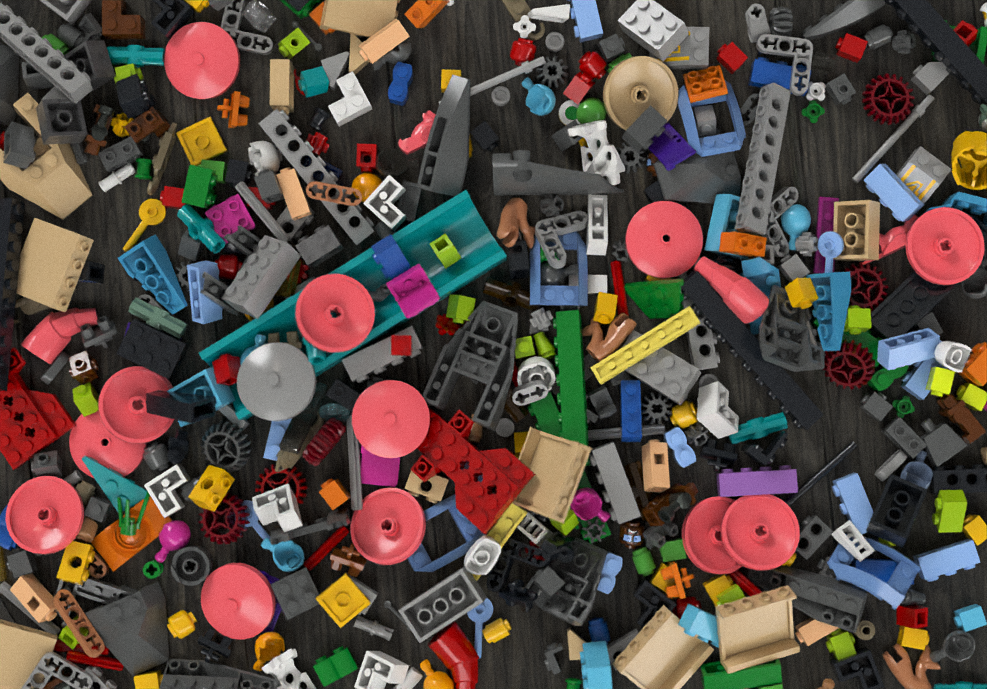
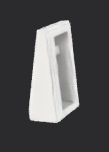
(552, 13)
(541, 536)
(858, 538)

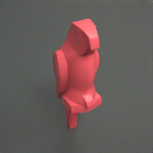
(419, 135)
(893, 239)

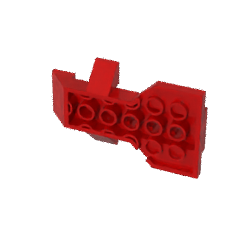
(41, 412)
(448, 449)

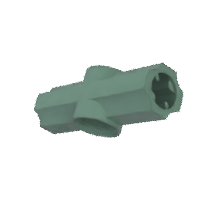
(157, 317)

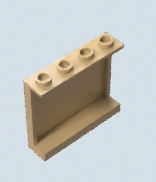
(358, 16)
(51, 264)
(557, 472)
(756, 629)
(21, 652)
(662, 654)

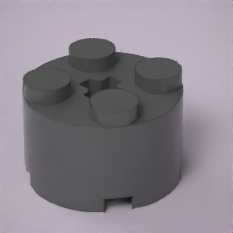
(184, 557)

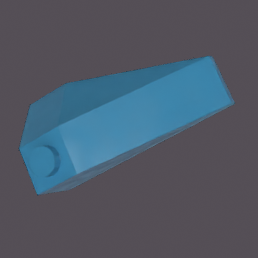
(152, 267)
(831, 306)

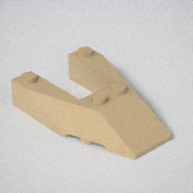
(53, 178)

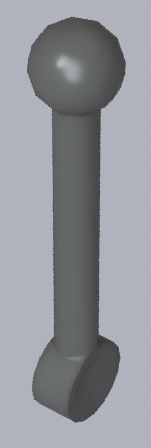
(318, 47)
(387, 604)

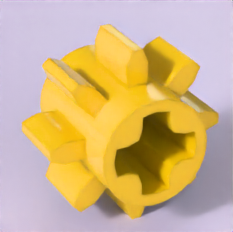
(119, 123)

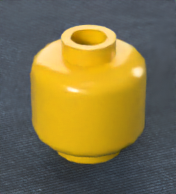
(684, 414)
(181, 624)

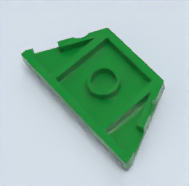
(658, 297)

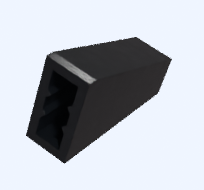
(180, 406)

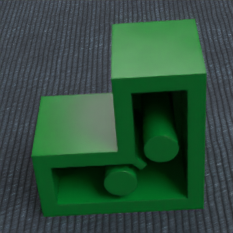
(199, 187)

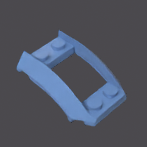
(718, 143)
(560, 294)
(421, 561)
(893, 590)

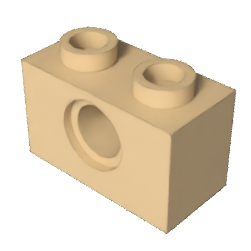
(437, 491)

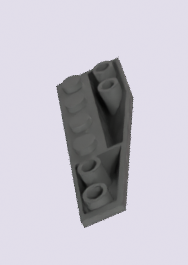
(842, 17)
(448, 142)
(817, 595)
(211, 675)

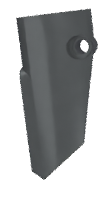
(529, 178)

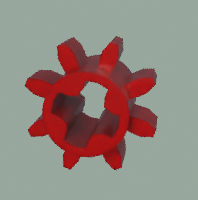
(318, 142)

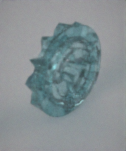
(334, 411)

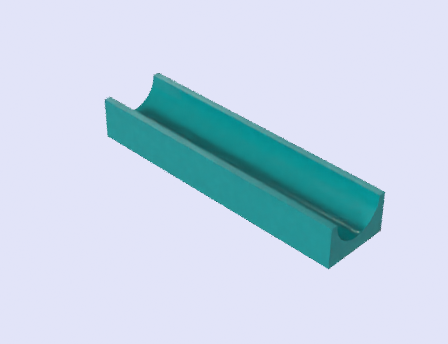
(455, 218)

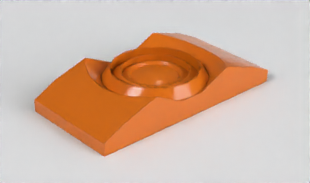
(119, 548)

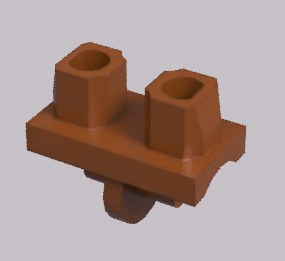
(348, 557)

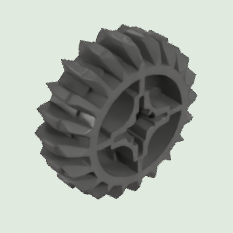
(232, 445)

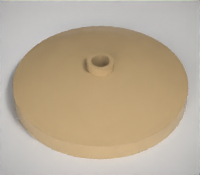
(641, 74)

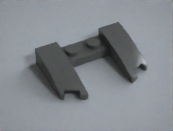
(214, 289)
(334, 519)
(95, 590)

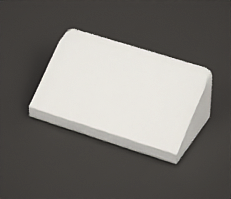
(596, 283)
(412, 677)

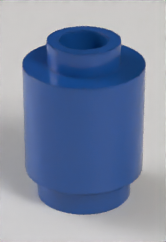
(598, 630)

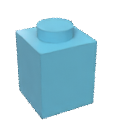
(969, 618)

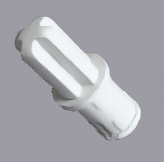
(117, 177)

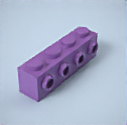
(757, 482)

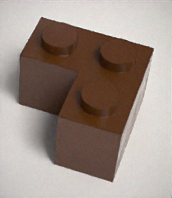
(119, 25)

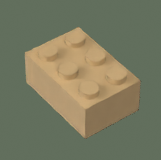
(859, 227)

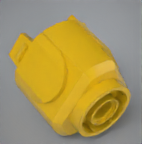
(974, 163)

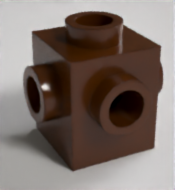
(83, 367)

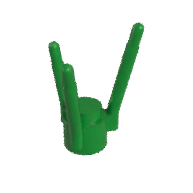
(127, 524)

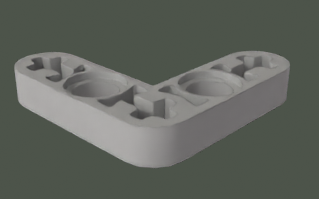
(234, 28)
(797, 55)
(784, 204)
(554, 231)
(48, 671)

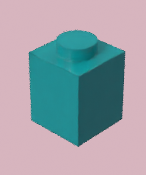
(313, 82)

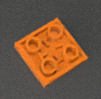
(705, 83)

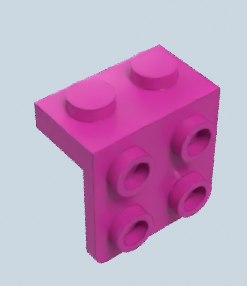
(229, 215)
(413, 291)
(379, 470)

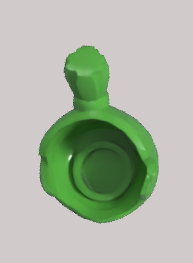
(590, 110)

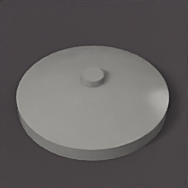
(276, 381)

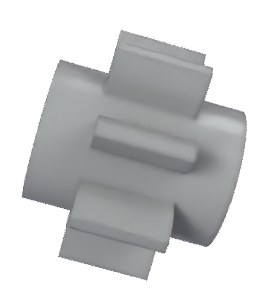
(806, 243)
(541, 319)

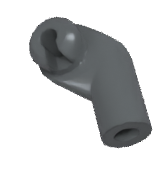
(380, 293)

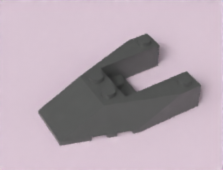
(483, 353)

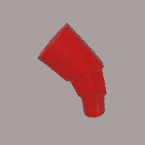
(457, 655)

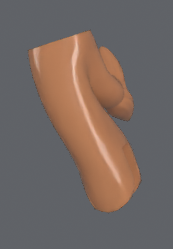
(512, 220)
(617, 333)
(903, 669)

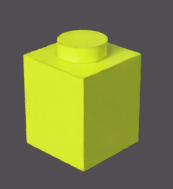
(940, 381)
(972, 396)

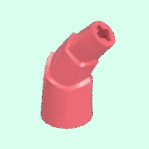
(737, 291)
(55, 332)

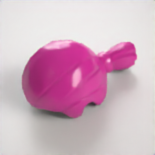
(588, 504)
(172, 537)

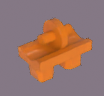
(234, 118)
(672, 572)

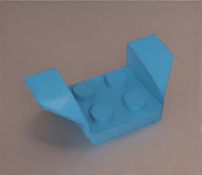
(961, 201)
(764, 277)

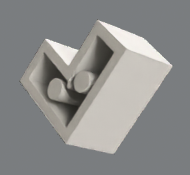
(354, 101)
(382, 202)
(714, 410)
(163, 489)
(278, 506)
(380, 669)

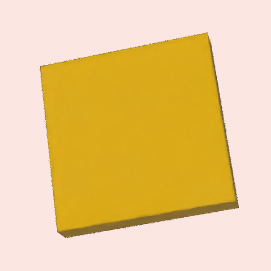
(201, 141)
(343, 600)

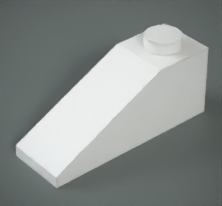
(597, 225)

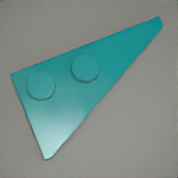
(115, 484)

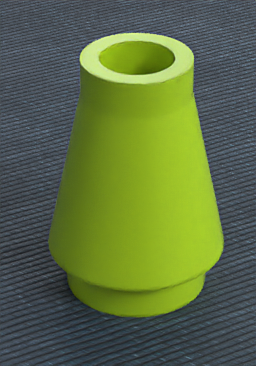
(544, 346)

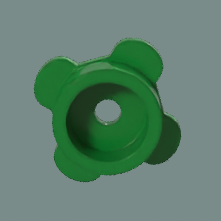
(813, 116)
(909, 408)

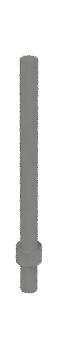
(525, 67)
(917, 112)

